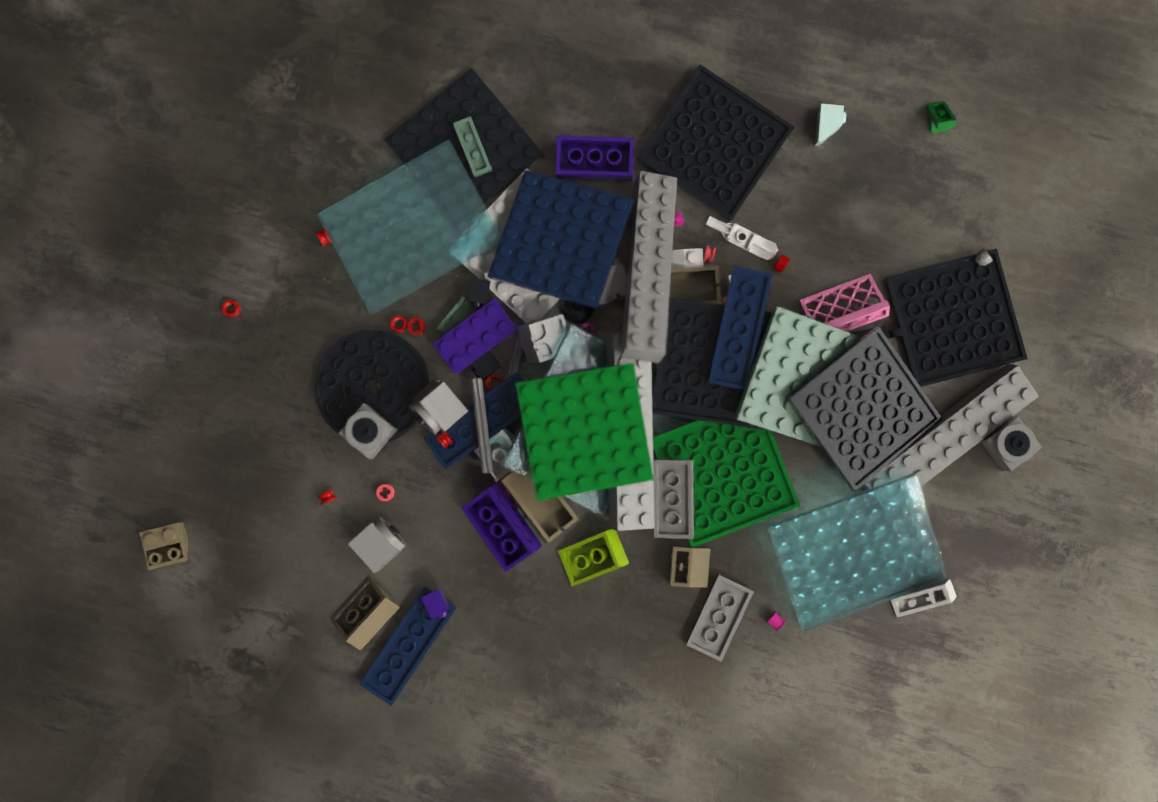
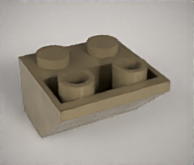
(165, 545)
(689, 566)

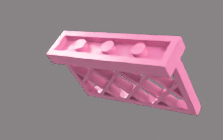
(854, 318)

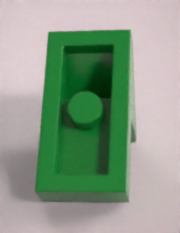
(940, 117)

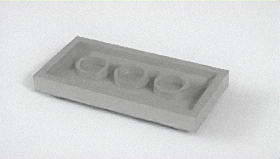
(673, 499)
(719, 618)

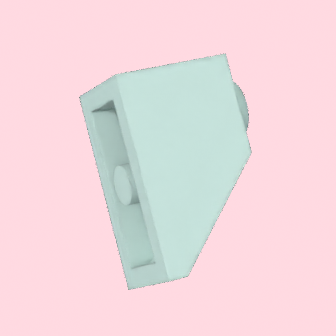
(829, 120)

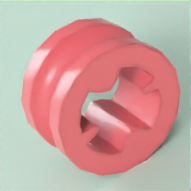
(709, 254)
(389, 496)

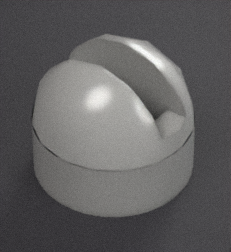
(983, 258)

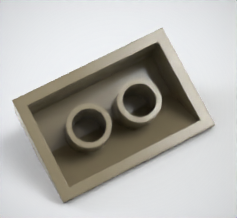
(364, 614)

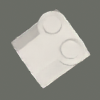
(499, 448)

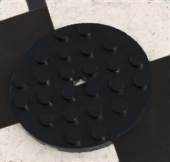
(365, 359)

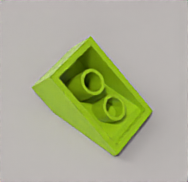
(593, 557)

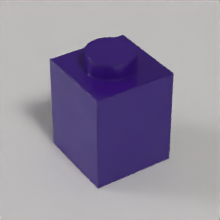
(436, 604)

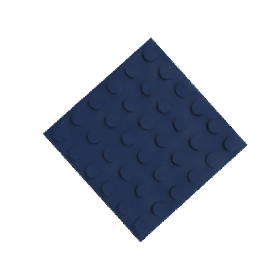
(561, 239)

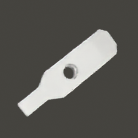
(753, 243)

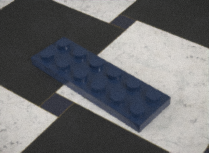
(740, 327)
(501, 411)
(404, 651)

